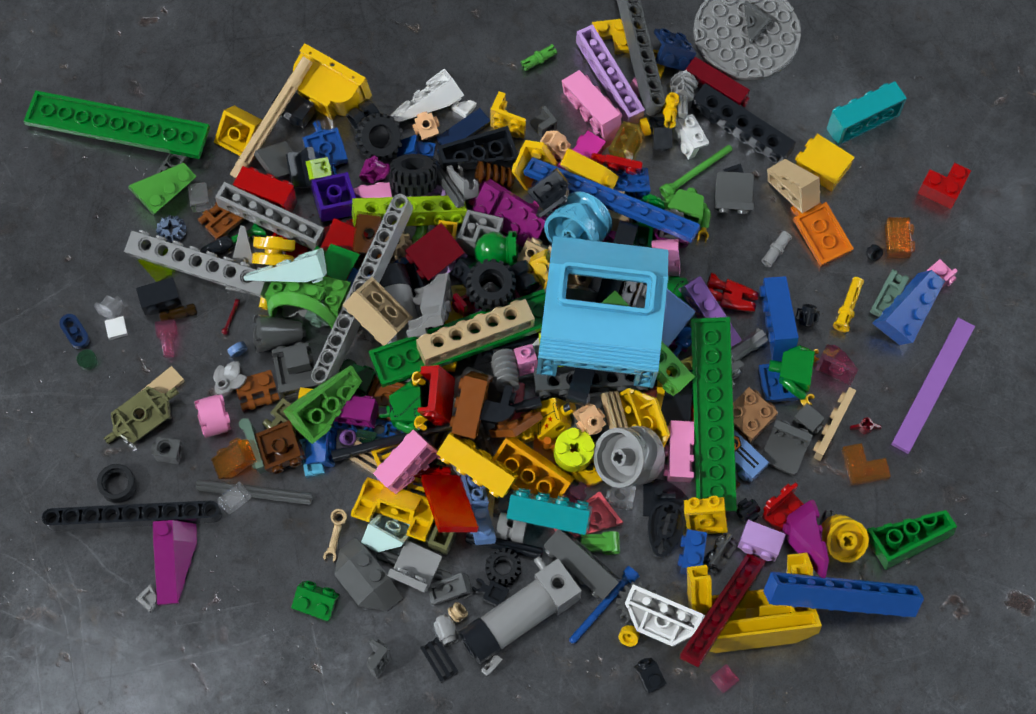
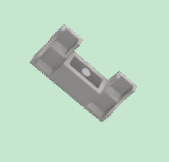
(434, 306)

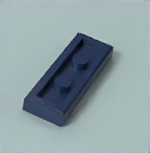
(465, 128)

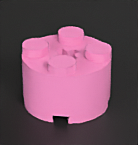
(672, 246)
(212, 415)

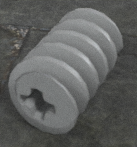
(505, 369)

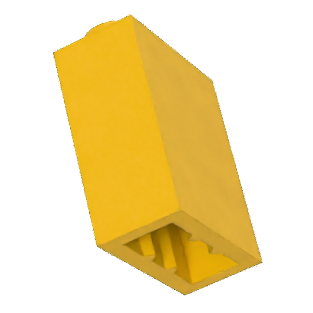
(824, 161)

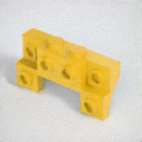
(401, 506)

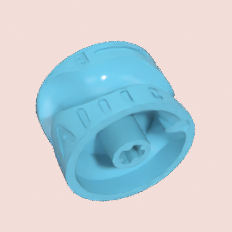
(579, 218)

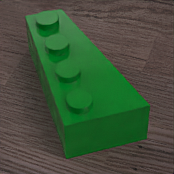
(905, 539)

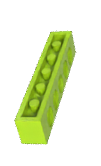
(426, 209)

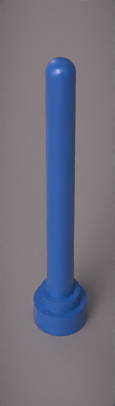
(629, 576)

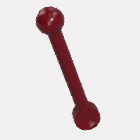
(225, 331)

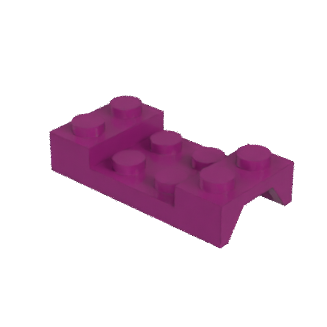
(517, 213)

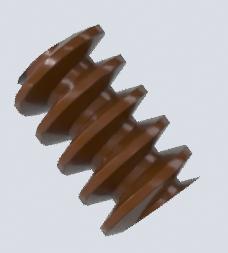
(498, 175)

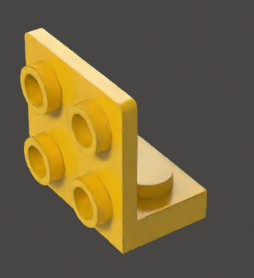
(500, 117)
(528, 150)

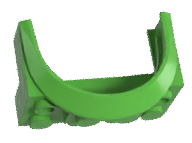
(309, 296)

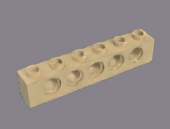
(431, 355)

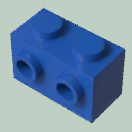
(693, 551)

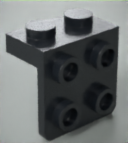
(550, 192)

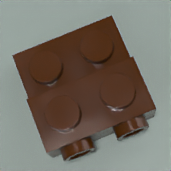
(280, 447)

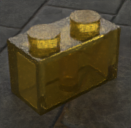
(626, 141)

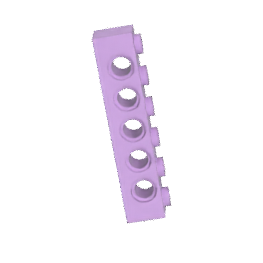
(609, 74)

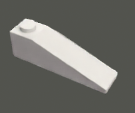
(439, 93)

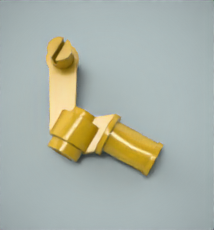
(670, 109)

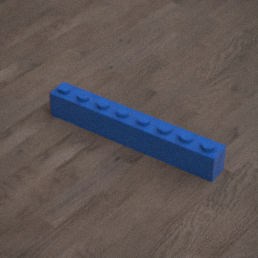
(843, 594)

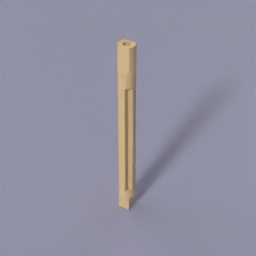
(272, 115)

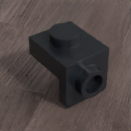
(650, 674)

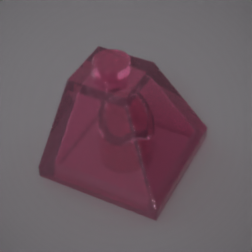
(837, 364)

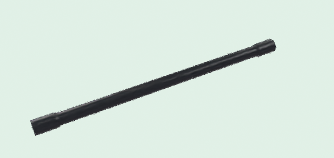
(348, 452)

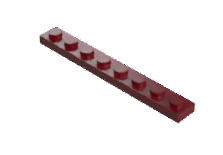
(722, 610)

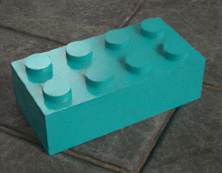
(866, 112)
(549, 512)

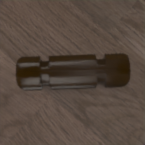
(178, 313)

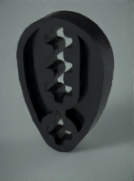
(676, 528)

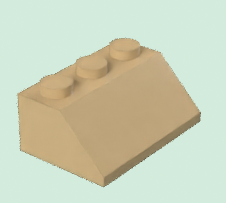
(377, 311)

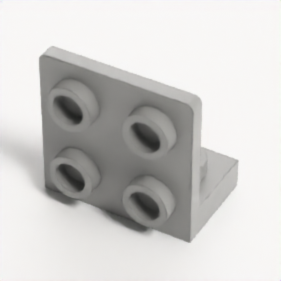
(415, 566)

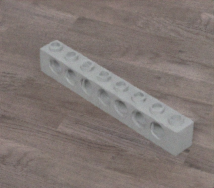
(137, 248)

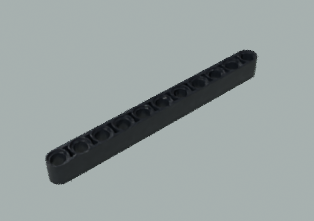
(582, 377)

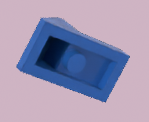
(412, 146)

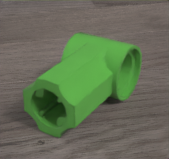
(607, 542)

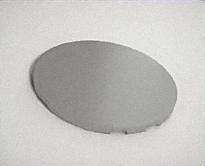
(724, 40)

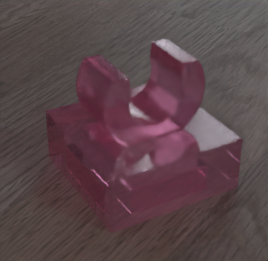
(576, 493)
(724, 678)

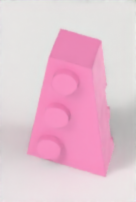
(679, 452)
(405, 461)

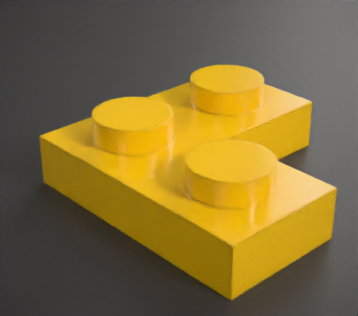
(613, 30)

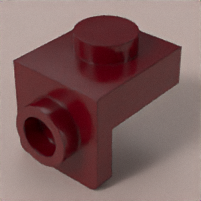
(463, 306)

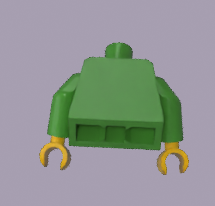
(692, 206)

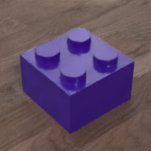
(333, 196)

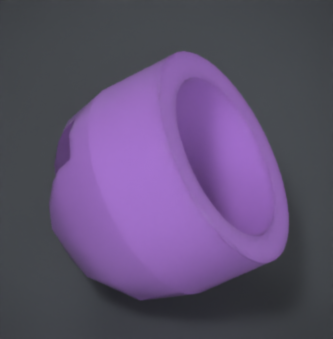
(349, 433)

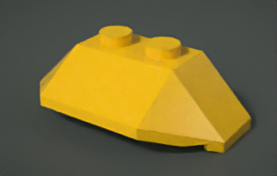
(645, 411)

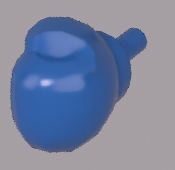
(683, 340)

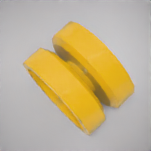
(273, 250)
(844, 538)

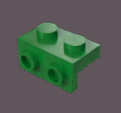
(315, 600)

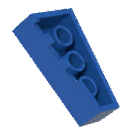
(910, 308)
(779, 316)

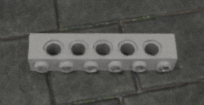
(270, 216)

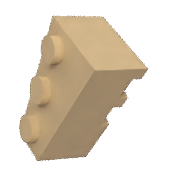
(795, 184)

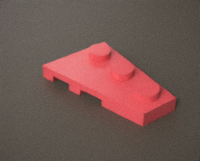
(602, 515)

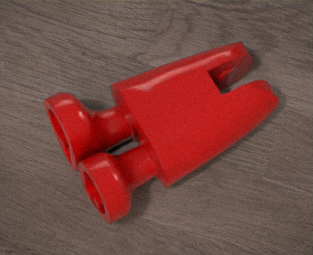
(732, 294)

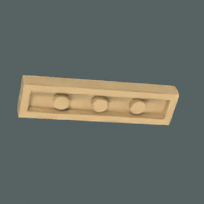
(829, 430)

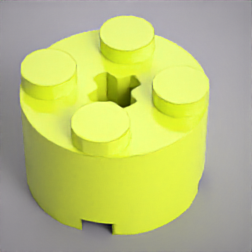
(578, 459)

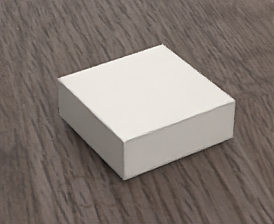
(116, 328)

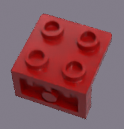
(779, 508)

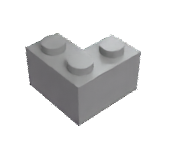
(474, 226)

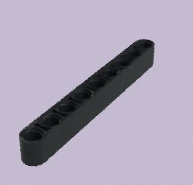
(123, 511)

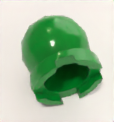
(498, 247)

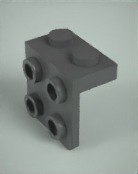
(734, 192)
(786, 447)

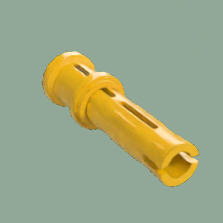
(847, 311)

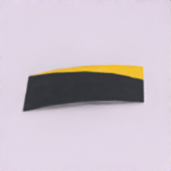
(677, 406)

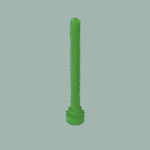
(669, 189)

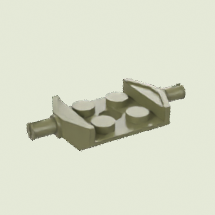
(156, 411)

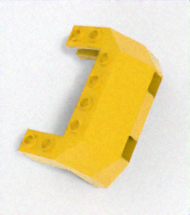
(755, 620)

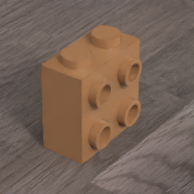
(752, 414)

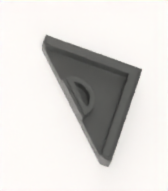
(756, 21)

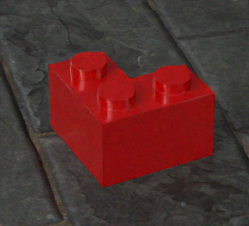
(942, 188)

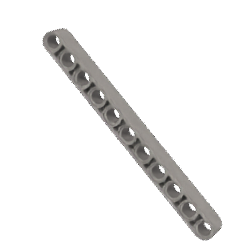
(369, 264)

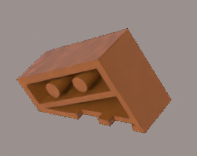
(470, 404)

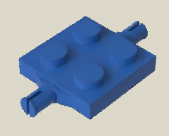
(327, 144)

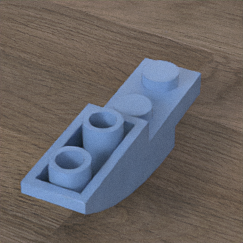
(479, 504)

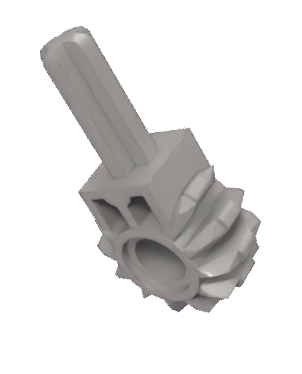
(684, 86)

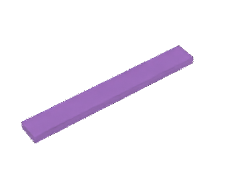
(933, 385)

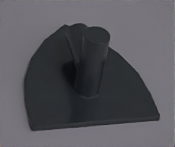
(661, 491)

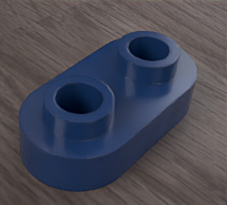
(75, 332)

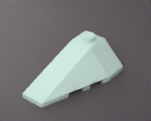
(305, 268)

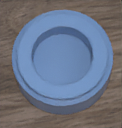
(237, 349)

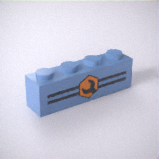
(747, 460)

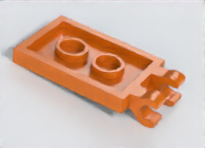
(822, 233)

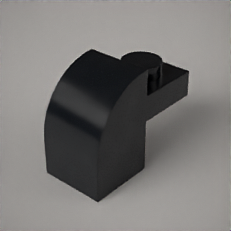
(502, 412)

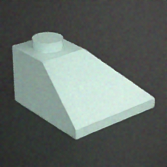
(385, 533)

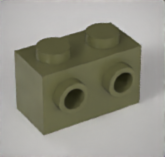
(440, 541)

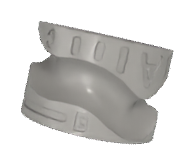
(629, 456)

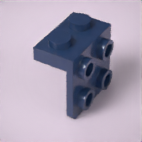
(675, 49)

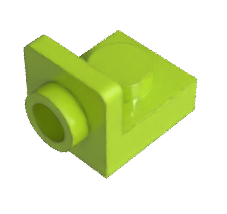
(318, 168)

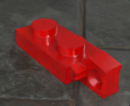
(615, 163)

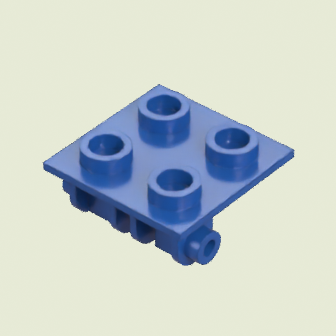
(633, 183)

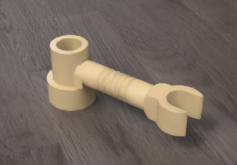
(336, 532)

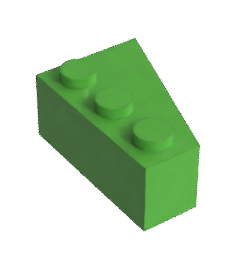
(162, 187)

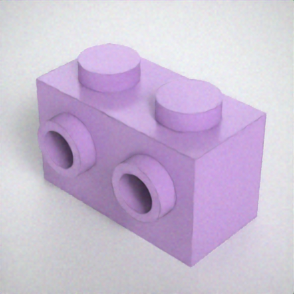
(761, 541)

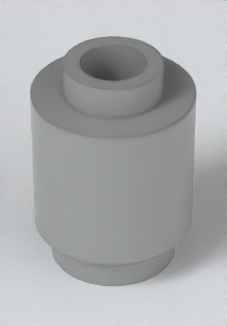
(446, 630)

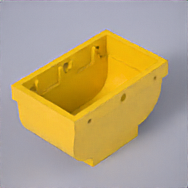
(330, 86)

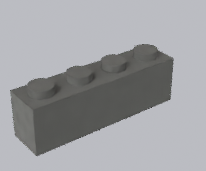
(582, 563)

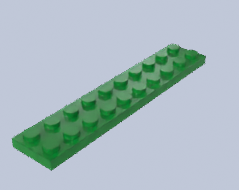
(117, 124)
(401, 358)
(713, 410)

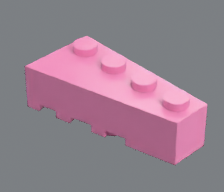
(593, 106)

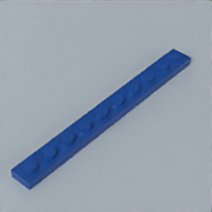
(620, 202)

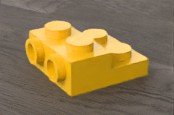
(706, 514)

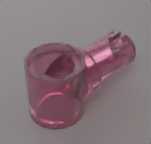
(166, 332)

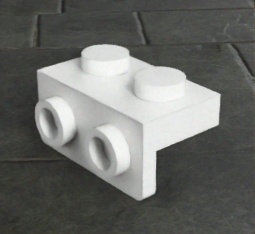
(689, 136)

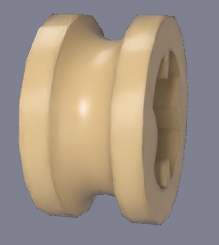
(457, 612)

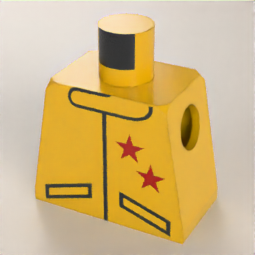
(555, 418)

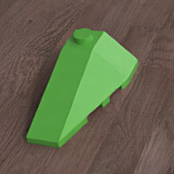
(319, 407)

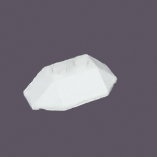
(661, 617)

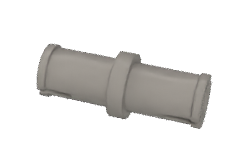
(776, 248)

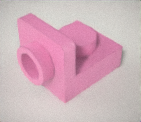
(944, 272)
(526, 359)

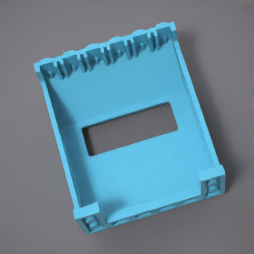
(600, 333)

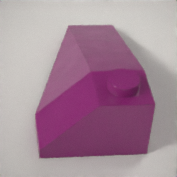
(806, 536)
(173, 553)

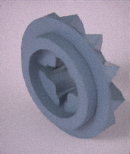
(178, 232)

